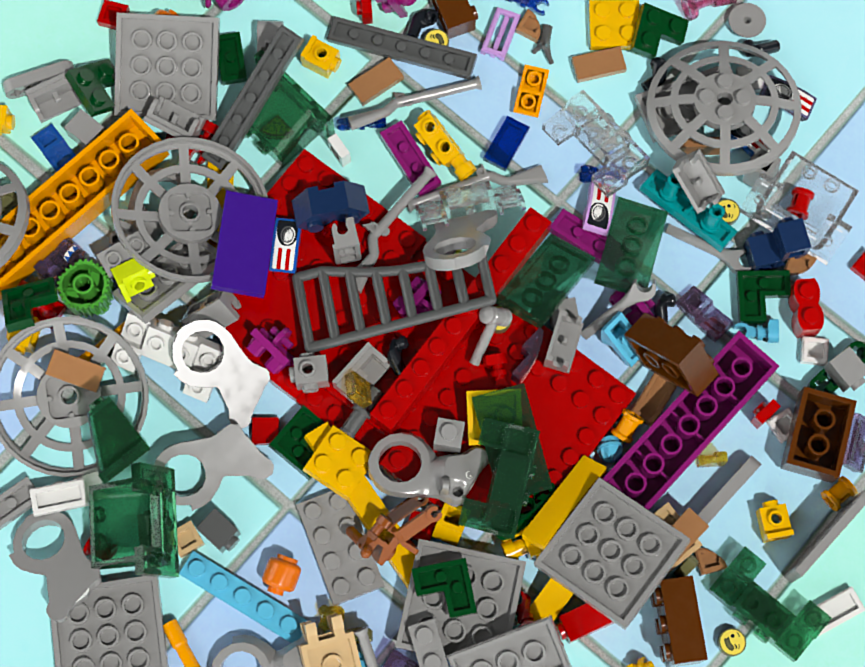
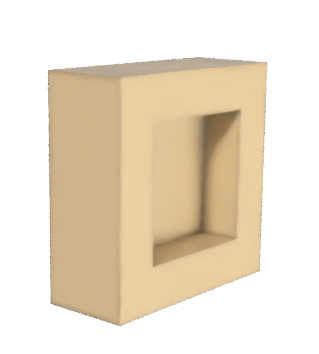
(188, 539)

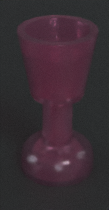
(692, 7)

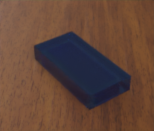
(506, 143)

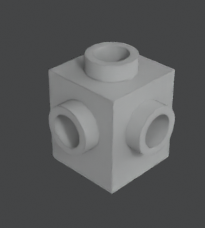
(310, 363)

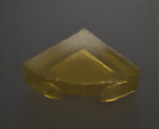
(716, 460)

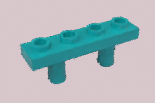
(671, 197)

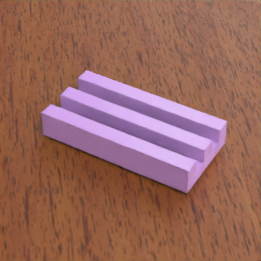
(493, 52)

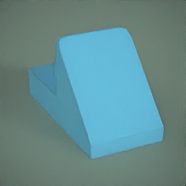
(613, 335)

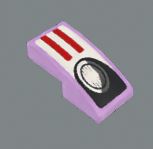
(598, 211)

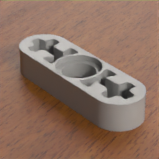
(16, 86)

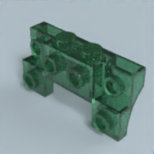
(509, 479)
(763, 612)

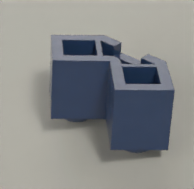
(318, 208)
(771, 249)

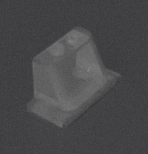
(832, 198)

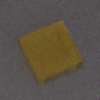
(358, 389)

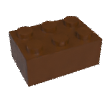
(672, 353)
(818, 434)
(679, 622)

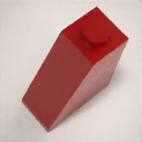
(581, 623)

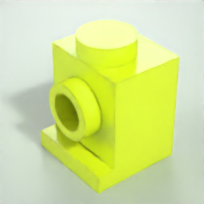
(132, 278)

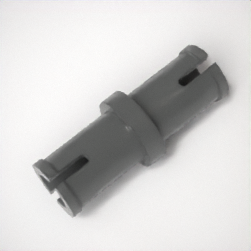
(359, 414)

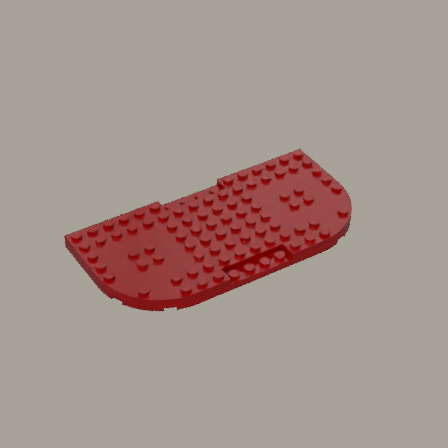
(567, 408)

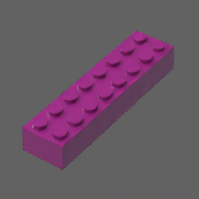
(691, 423)

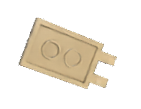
(331, 648)

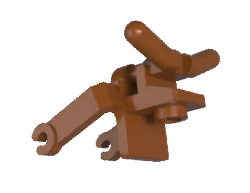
(384, 546)

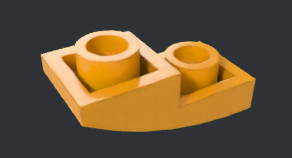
(531, 91)

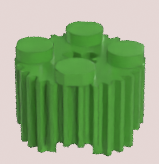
(89, 302)

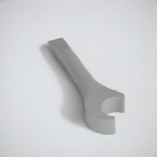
(728, 256)
(634, 295)

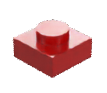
(364, 8)
(764, 412)

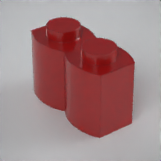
(807, 313)

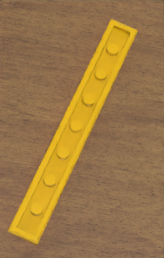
(368, 507)

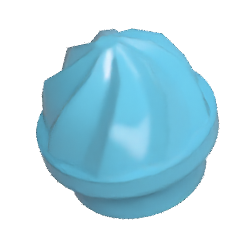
(610, 449)

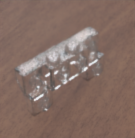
(602, 138)
(468, 200)

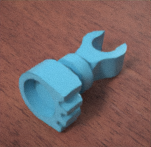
(759, 332)

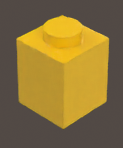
(447, 527)

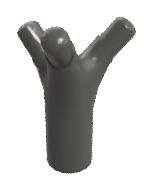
(544, 43)

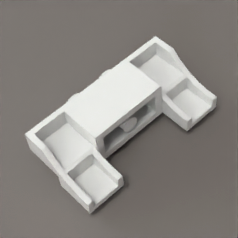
(155, 342)

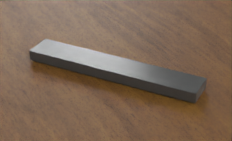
(402, 48)
(255, 93)

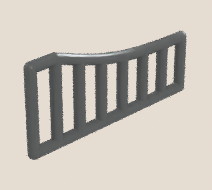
(402, 271)

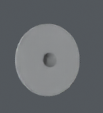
(747, 20)

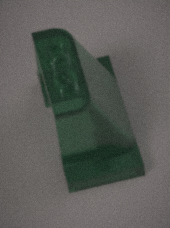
(289, 121)
(113, 439)
(136, 522)

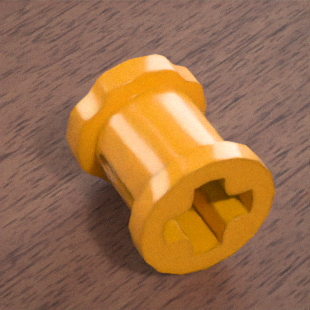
(627, 425)
(839, 493)

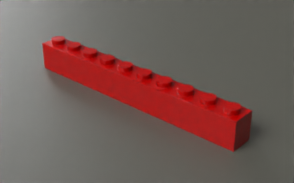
(455, 330)

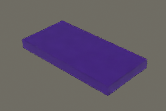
(244, 244)

